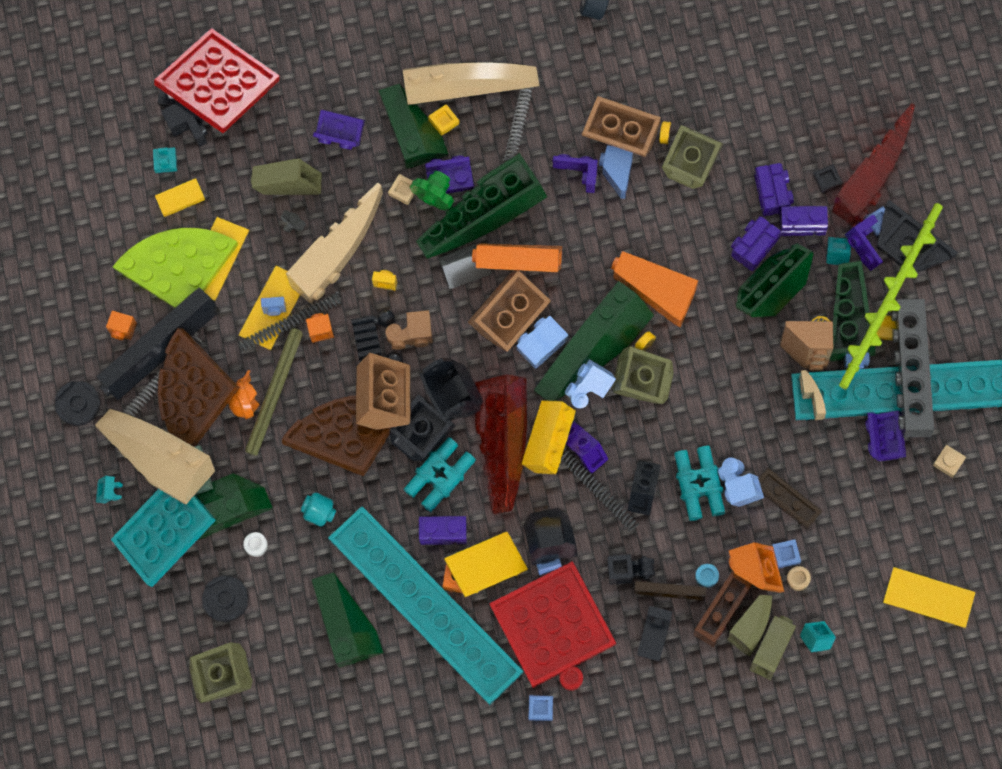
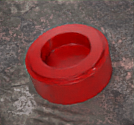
(571, 678)

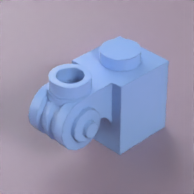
(590, 378)
(739, 489)

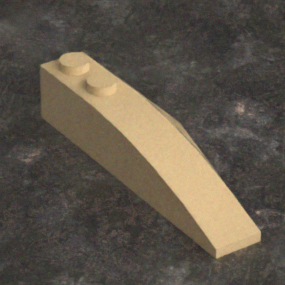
(465, 80)
(329, 255)
(158, 455)

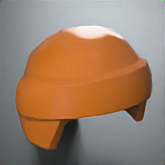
(243, 402)

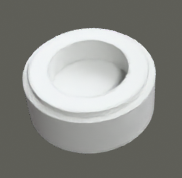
(255, 544)

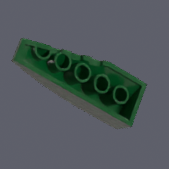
(492, 203)
(600, 339)

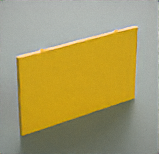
(485, 564)

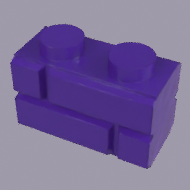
(772, 188)
(803, 220)
(756, 243)
(443, 530)

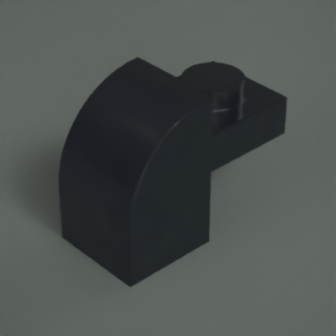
(182, 119)

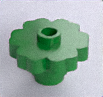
(433, 190)

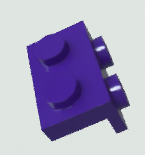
(339, 129)
(885, 436)

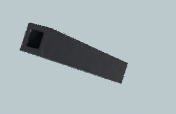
(151, 347)

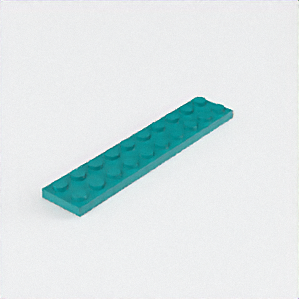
(875, 390)
(426, 605)

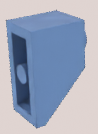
(617, 168)

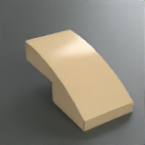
(810, 390)

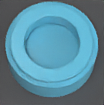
(707, 576)

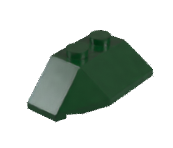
(775, 282)
(233, 502)

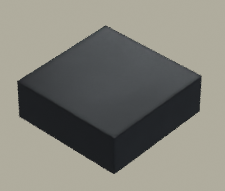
(827, 179)

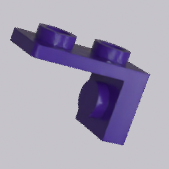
(585, 164)
(858, 240)
(586, 448)

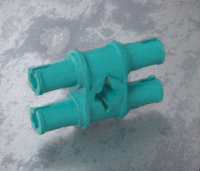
(438, 463)
(690, 491)

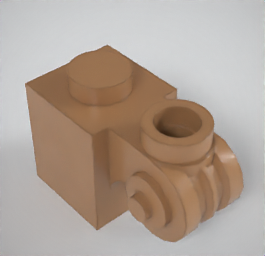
(416, 333)

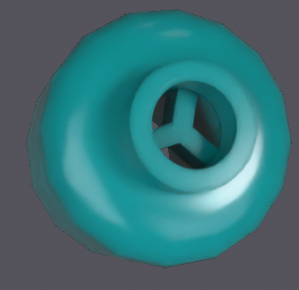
(318, 509)

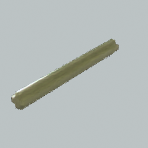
(274, 392)

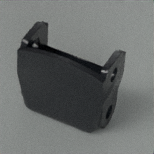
(451, 389)

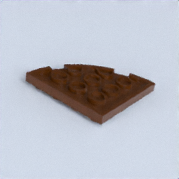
(191, 389)
(335, 437)

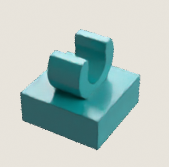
(165, 160)
(105, 490)

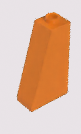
(518, 257)
(656, 285)

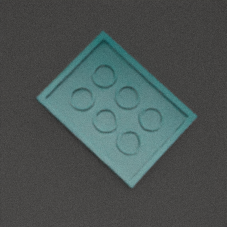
(161, 534)

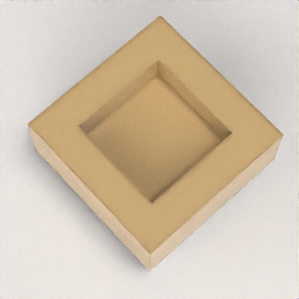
(400, 189)
(949, 461)

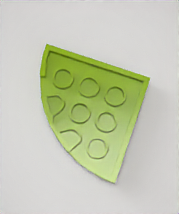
(176, 262)

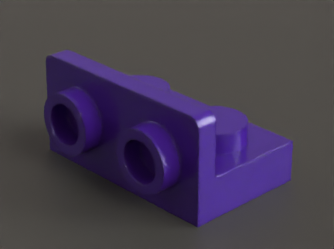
(458, 171)

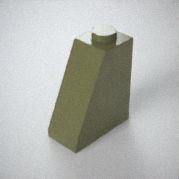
(286, 178)
(772, 647)

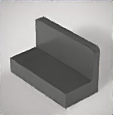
(460, 268)

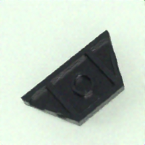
(901, 230)

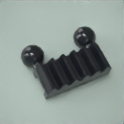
(367, 337)

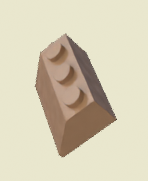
(622, 126)
(509, 310)
(808, 343)
(382, 393)

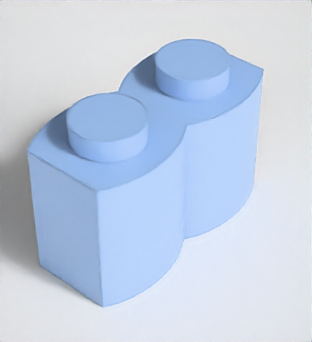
(542, 342)

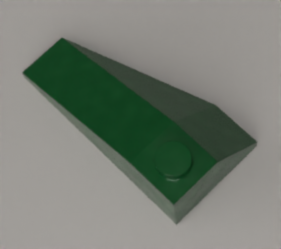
(414, 133)
(347, 627)

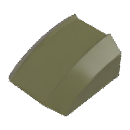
(691, 157)
(643, 376)
(751, 626)
(220, 672)

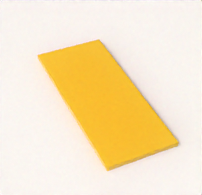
(238, 234)
(276, 286)
(929, 597)

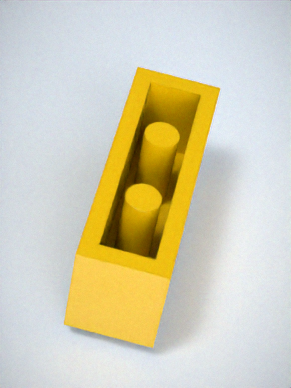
(548, 437)

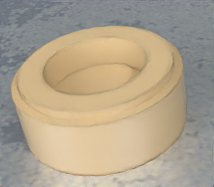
(798, 578)

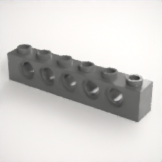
(923, 424)

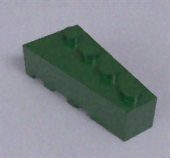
(850, 310)

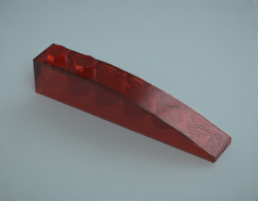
(872, 174)
(503, 437)

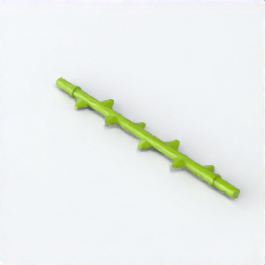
(889, 302)

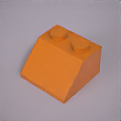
(757, 565)

